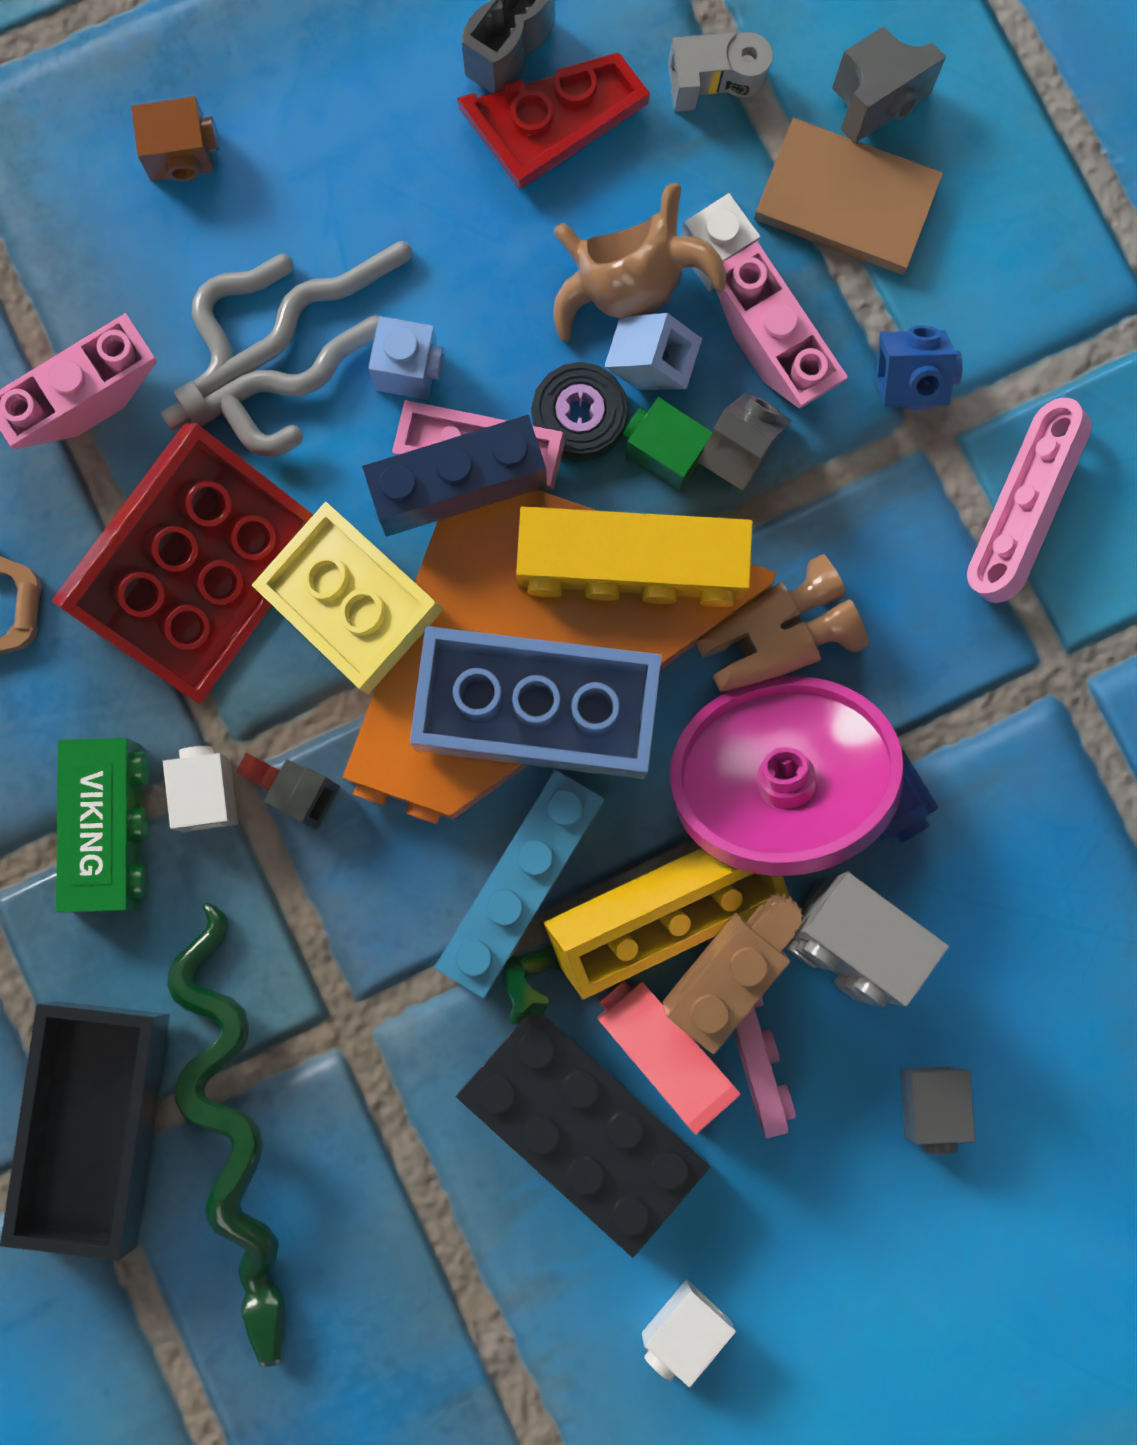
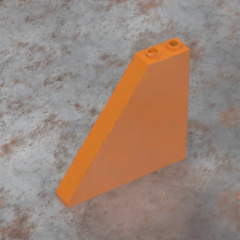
(474, 579)

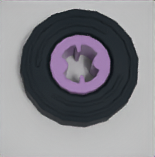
(607, 412)

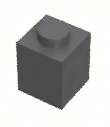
(937, 1107)

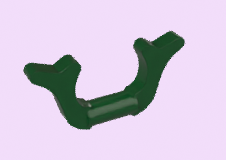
(524, 998)

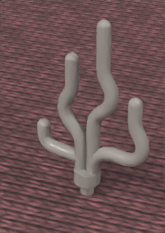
(233, 379)

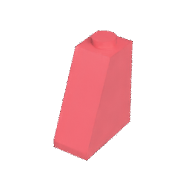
(666, 1054)

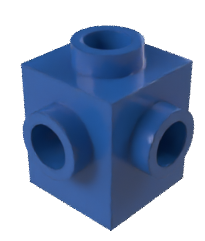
(917, 368)

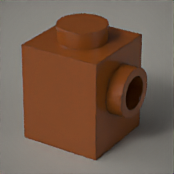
(174, 139)

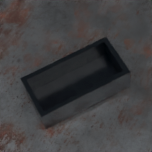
(85, 1130)
(584, 1131)

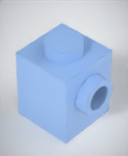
(653, 352)
(405, 358)

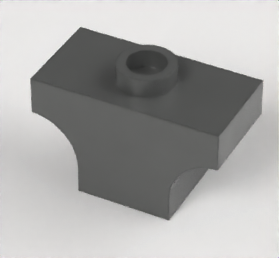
(884, 81)
(743, 439)

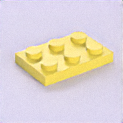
(347, 598)

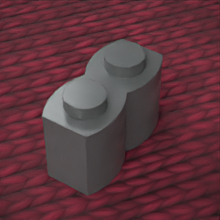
(501, 37)

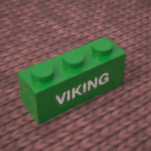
(100, 825)

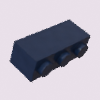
(456, 475)

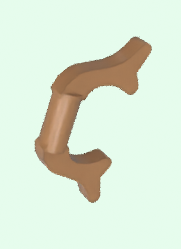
(27, 606)

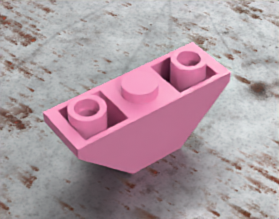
(776, 330)
(76, 386)

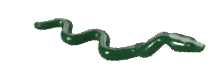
(263, 1302)

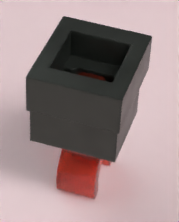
(292, 789)

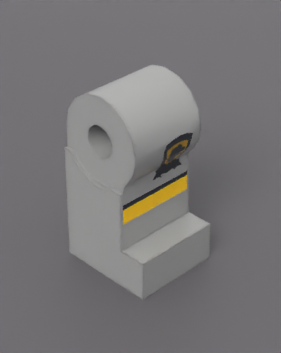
(717, 65)

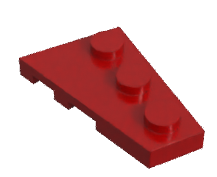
(552, 118)

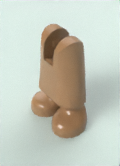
(774, 635)

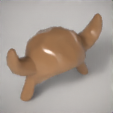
(632, 268)

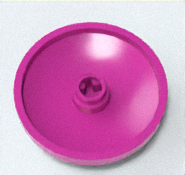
(787, 776)

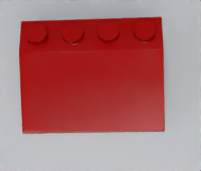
(181, 562)

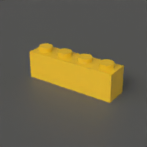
(634, 555)
(653, 919)

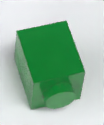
(665, 443)

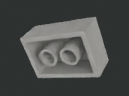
(864, 941)

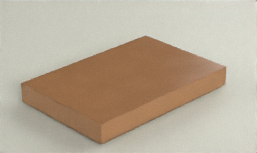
(848, 196)

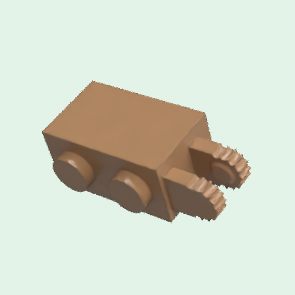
(733, 972)

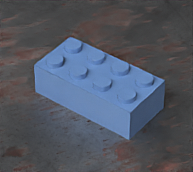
(535, 702)

